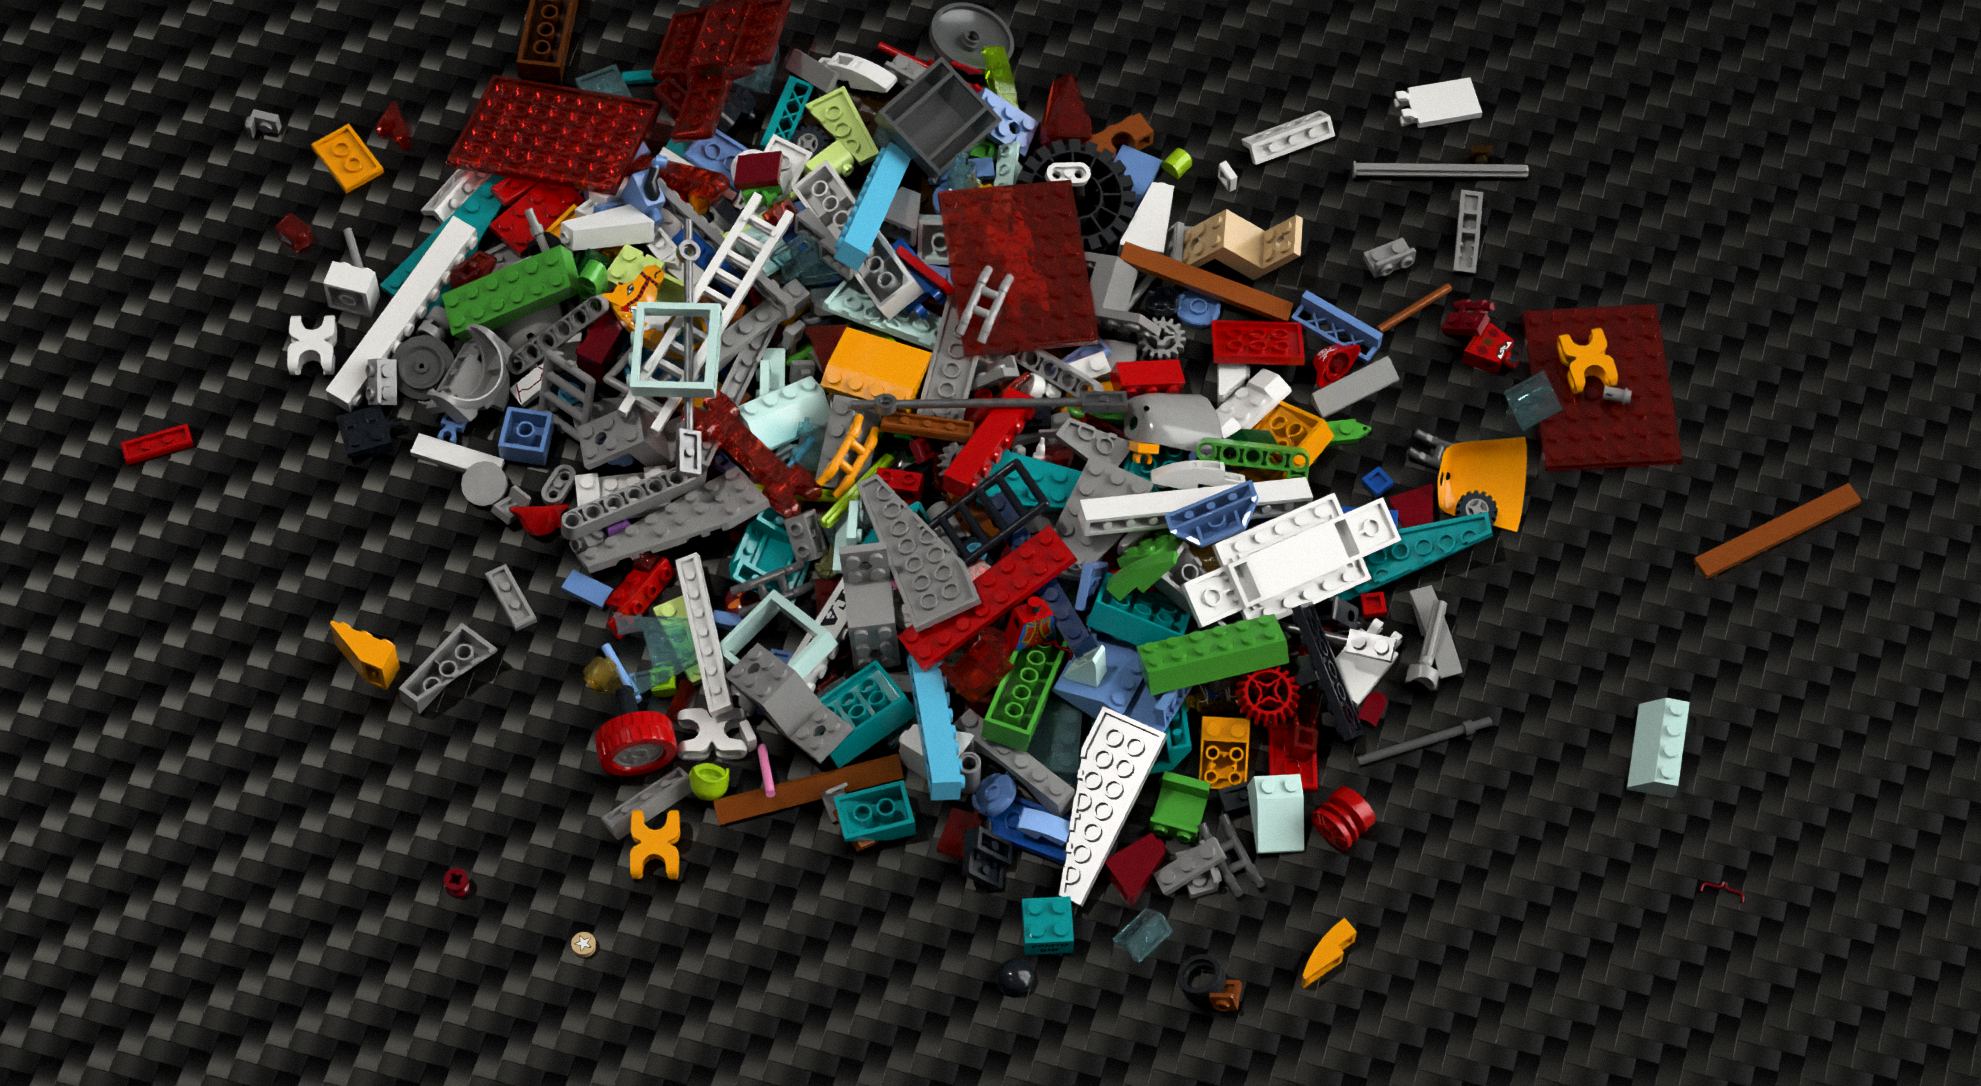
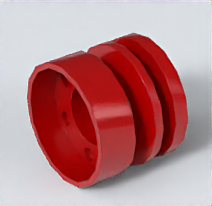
(1343, 818)

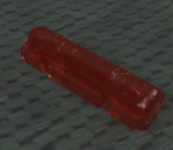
(679, 699)

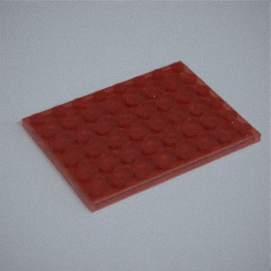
(553, 135)
(1038, 240)
(1596, 430)

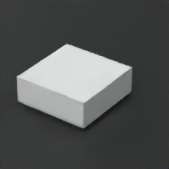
(1227, 176)
(748, 735)

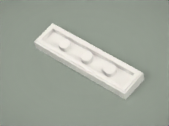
(449, 454)

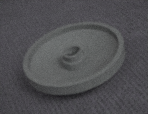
(963, 30)

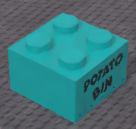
(1047, 925)

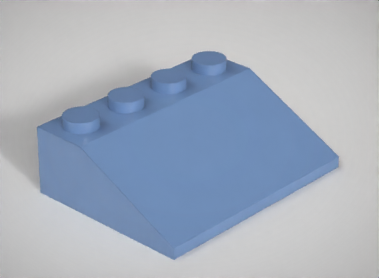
(1117, 685)

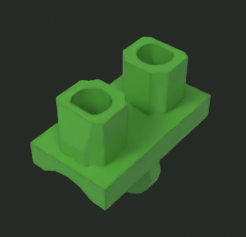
(768, 194)

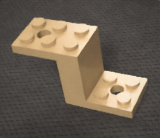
(1242, 244)

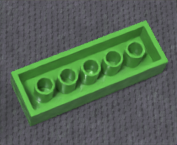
(512, 292)
(1212, 654)
(1024, 694)

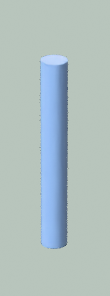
(622, 674)

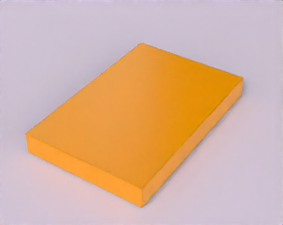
(347, 158)

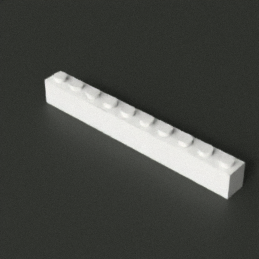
(403, 311)
(1147, 510)

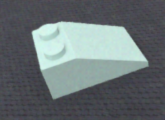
(1277, 813)

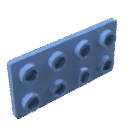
(1156, 709)

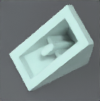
(1088, 668)

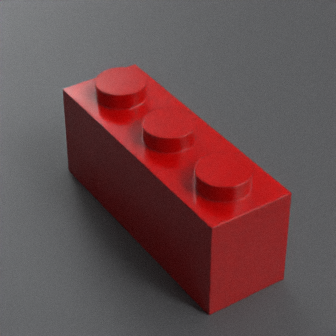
(1147, 377)

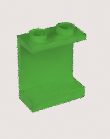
(1180, 807)

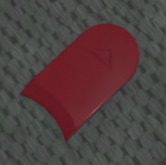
(1373, 708)

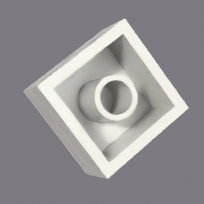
(351, 289)

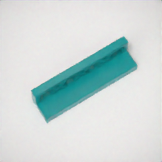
(781, 109)

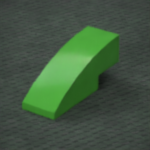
(1141, 574)

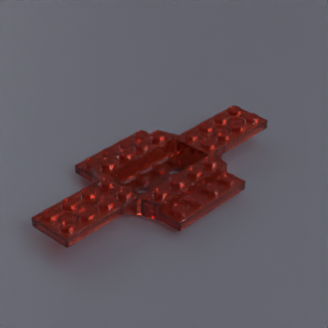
(710, 74)

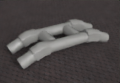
(989, 315)

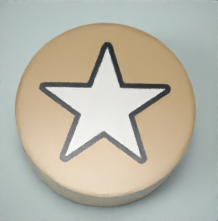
(583, 944)

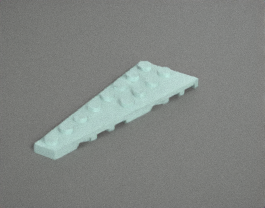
(855, 304)

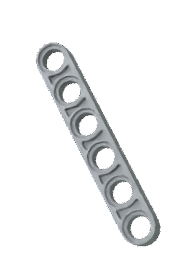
(557, 334)

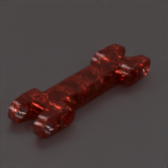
(778, 479)

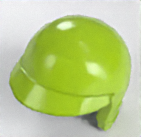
(709, 781)

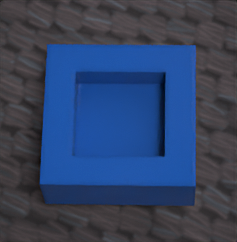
(1377, 482)

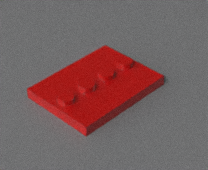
(1257, 342)

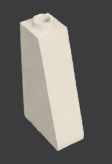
(1151, 219)
(607, 229)

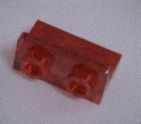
(953, 835)

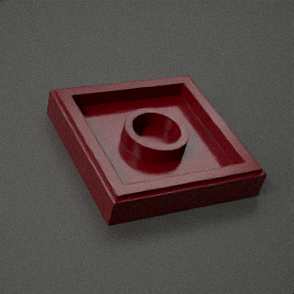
(758, 170)

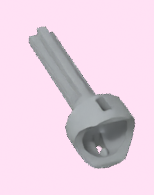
(1423, 671)

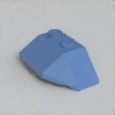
(1214, 516)

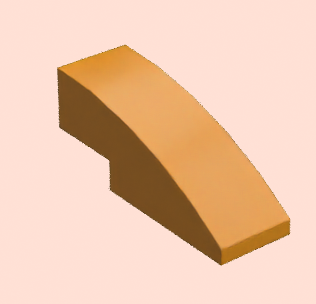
(1328, 952)

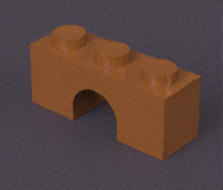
(1131, 131)

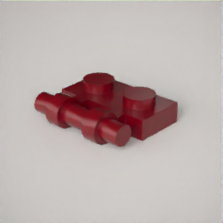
(1465, 322)

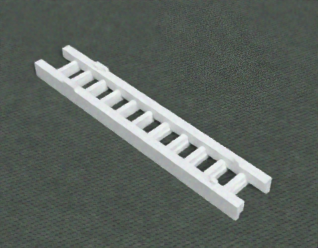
(731, 305)

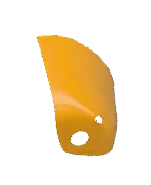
(1488, 467)

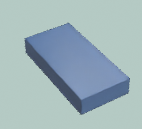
(587, 589)

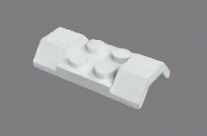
(1252, 402)

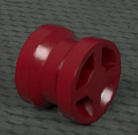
(455, 888)

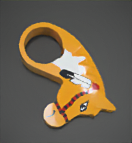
(645, 289)

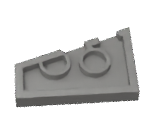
(1088, 441)

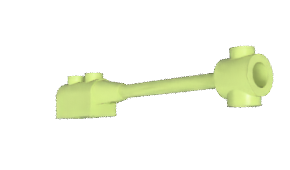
(835, 154)

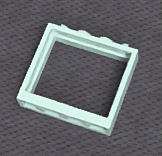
(671, 388)
(773, 603)

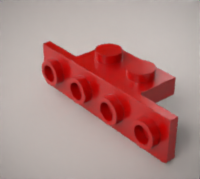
(639, 591)

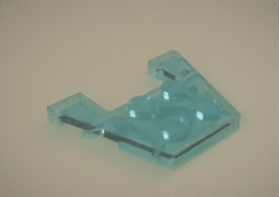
(668, 647)

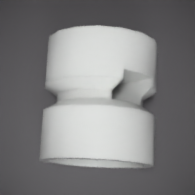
(1041, 388)

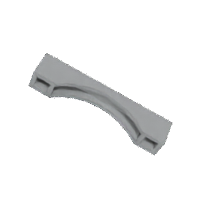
(756, 322)
(1040, 781)

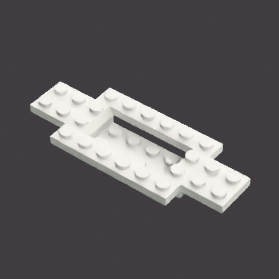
(1293, 569)

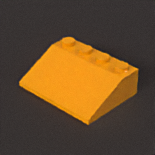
(874, 366)
(1289, 428)

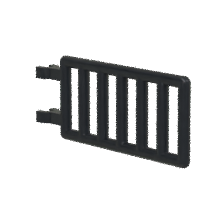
(1005, 529)

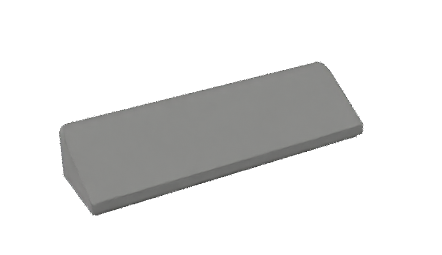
(1354, 387)
(650, 801)

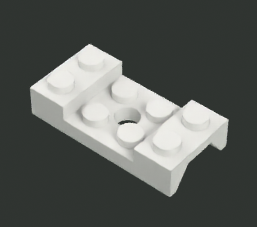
(591, 487)

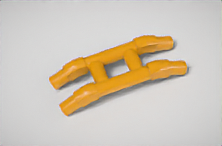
(838, 462)

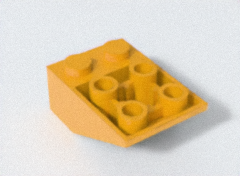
(371, 657)
(1224, 751)

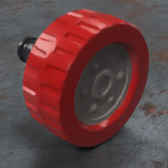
(636, 739)

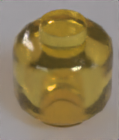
(600, 673)

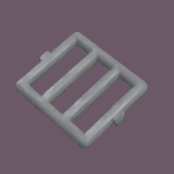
(622, 361)
(546, 395)

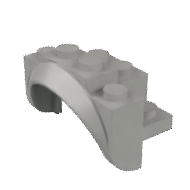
(468, 382)

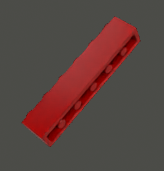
(986, 446)

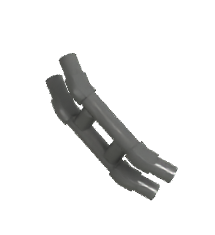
(1432, 441)
(779, 575)
(1244, 862)

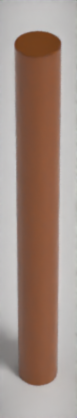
(1417, 306)

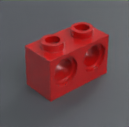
(906, 484)

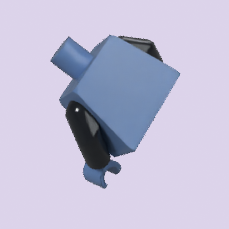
(644, 191)

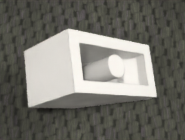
(1230, 379)

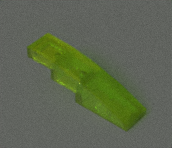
(999, 75)

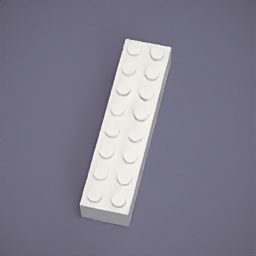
(883, 271)

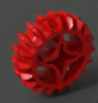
(1273, 701)

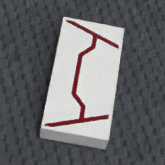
(529, 387)

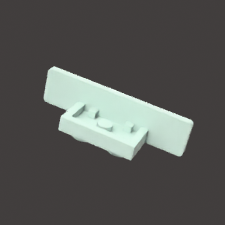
(1007, 164)
(771, 371)
(848, 531)

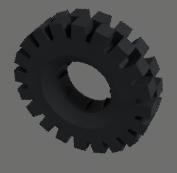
(1107, 180)

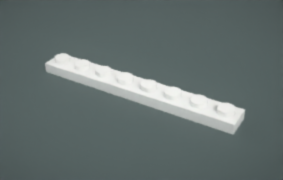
(704, 634)

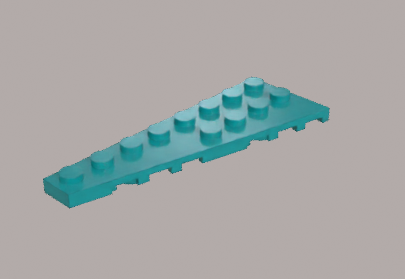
(1053, 480)
(1420, 547)

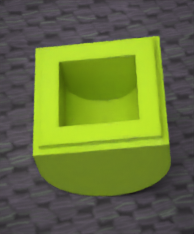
(1177, 163)
(666, 688)

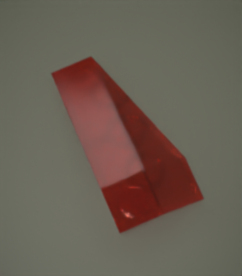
(1065, 114)

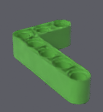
(591, 282)
(1263, 461)

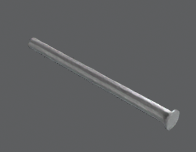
(1439, 170)

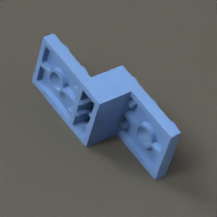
(1023, 124)

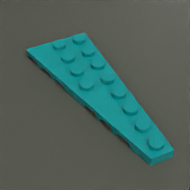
(476, 211)

